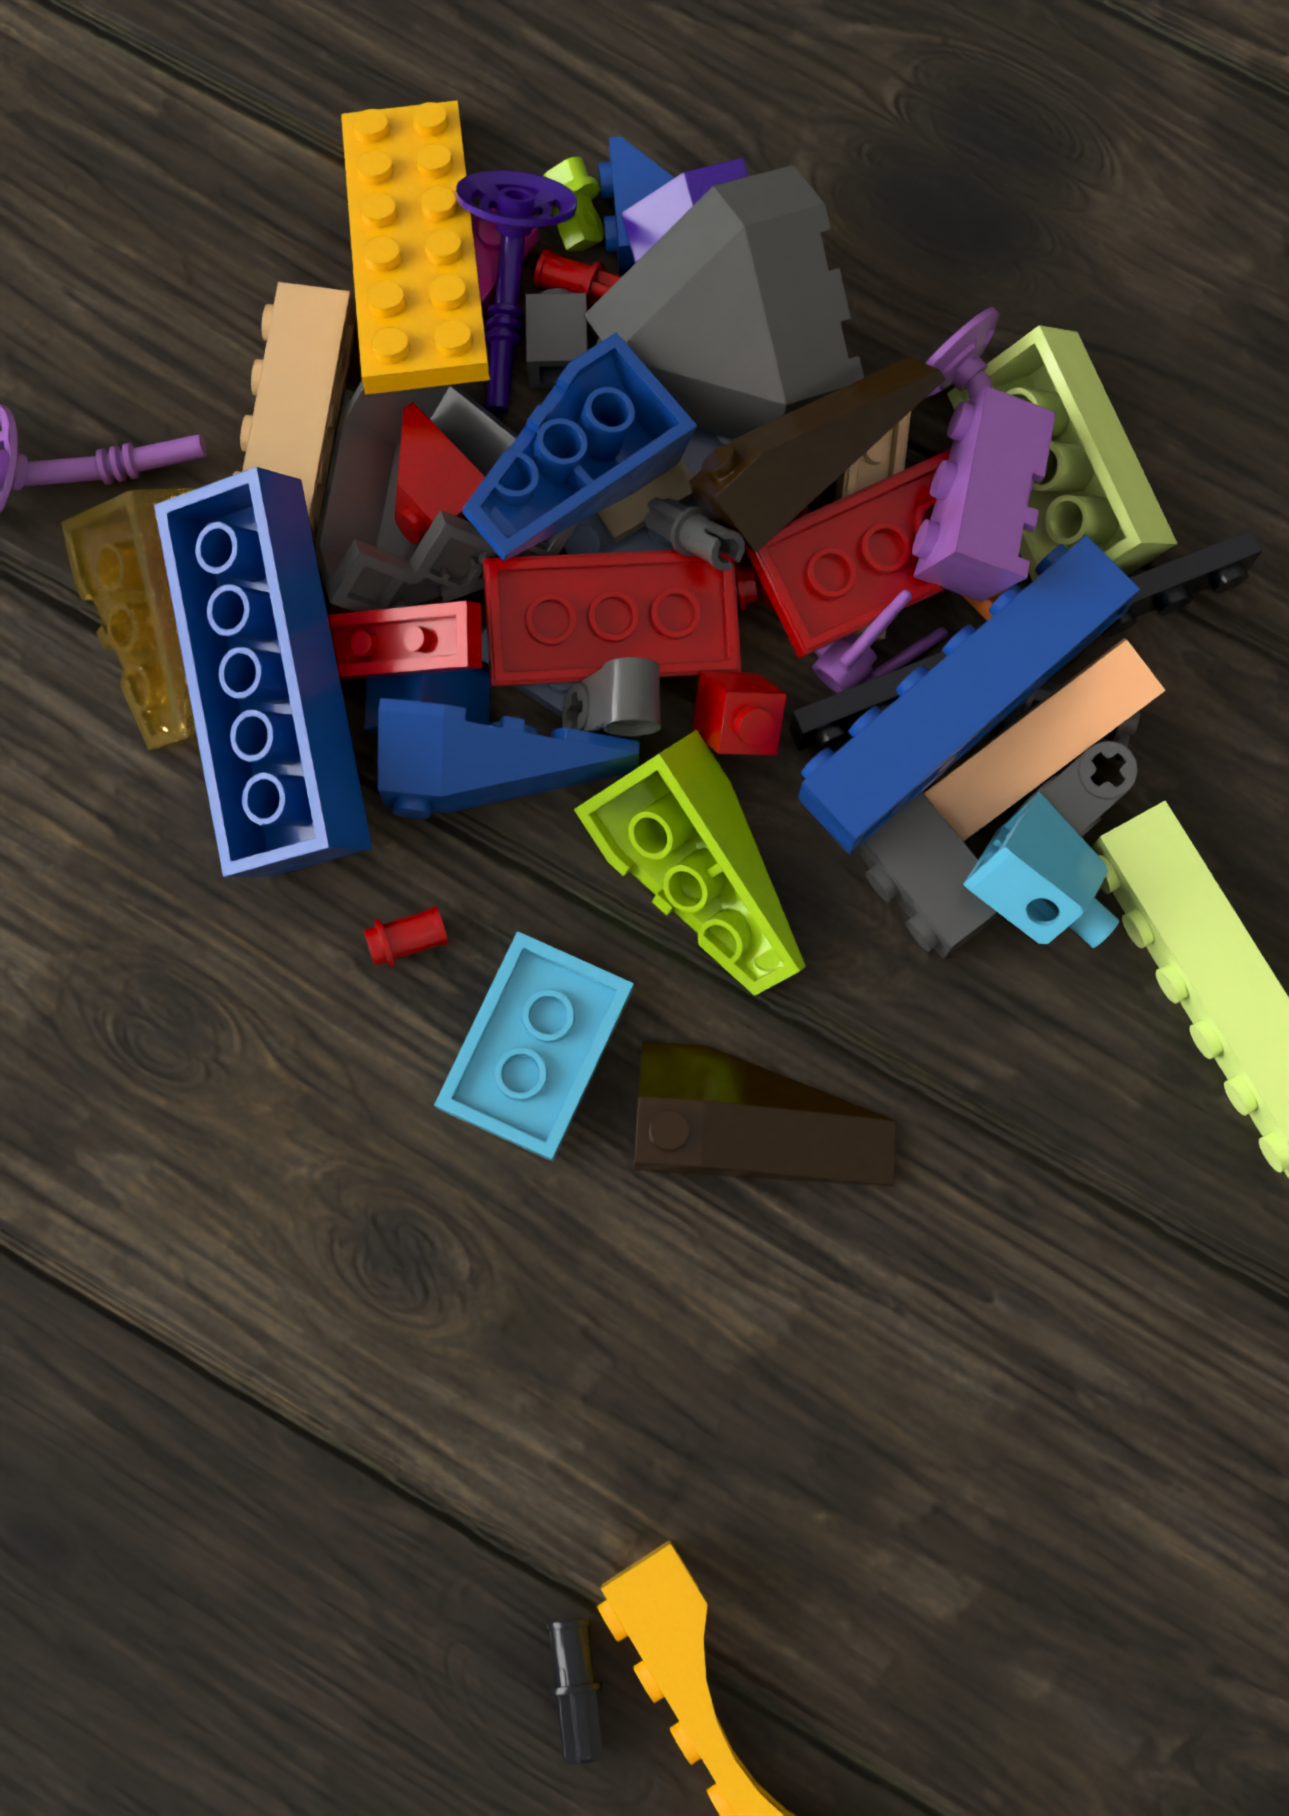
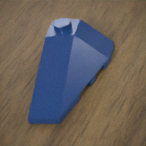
(582, 450)
(448, 764)

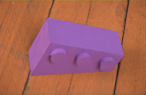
(984, 495)

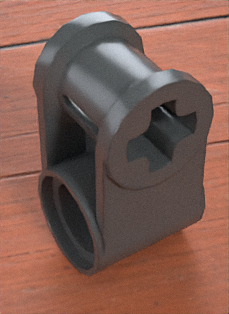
(617, 700)
(1078, 797)

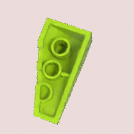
(693, 849)

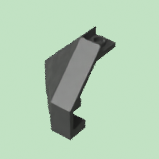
(738, 305)
(357, 541)

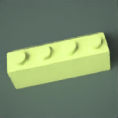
(1091, 469)

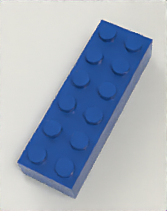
(262, 675)

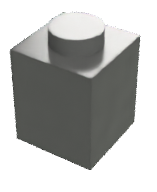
(554, 334)

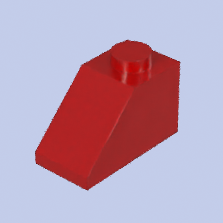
(429, 476)

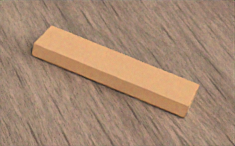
(1044, 739)

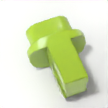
(585, 226)

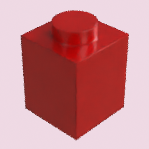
(739, 713)

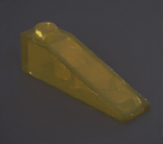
(122, 568)

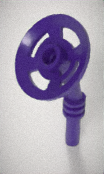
(516, 199)

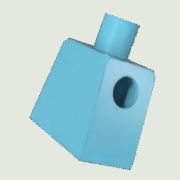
(1043, 877)

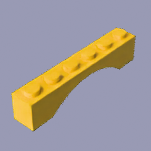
(666, 1621)

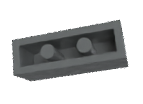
(924, 870)

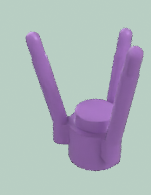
(850, 660)

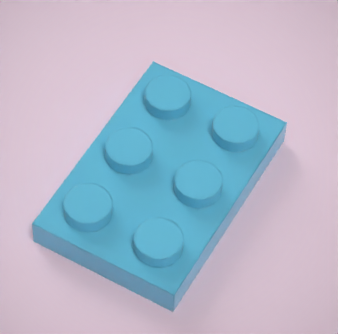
(534, 1046)

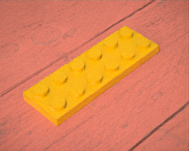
(412, 249)

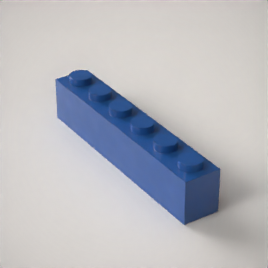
(966, 693)

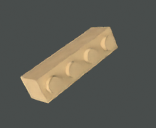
(300, 387)

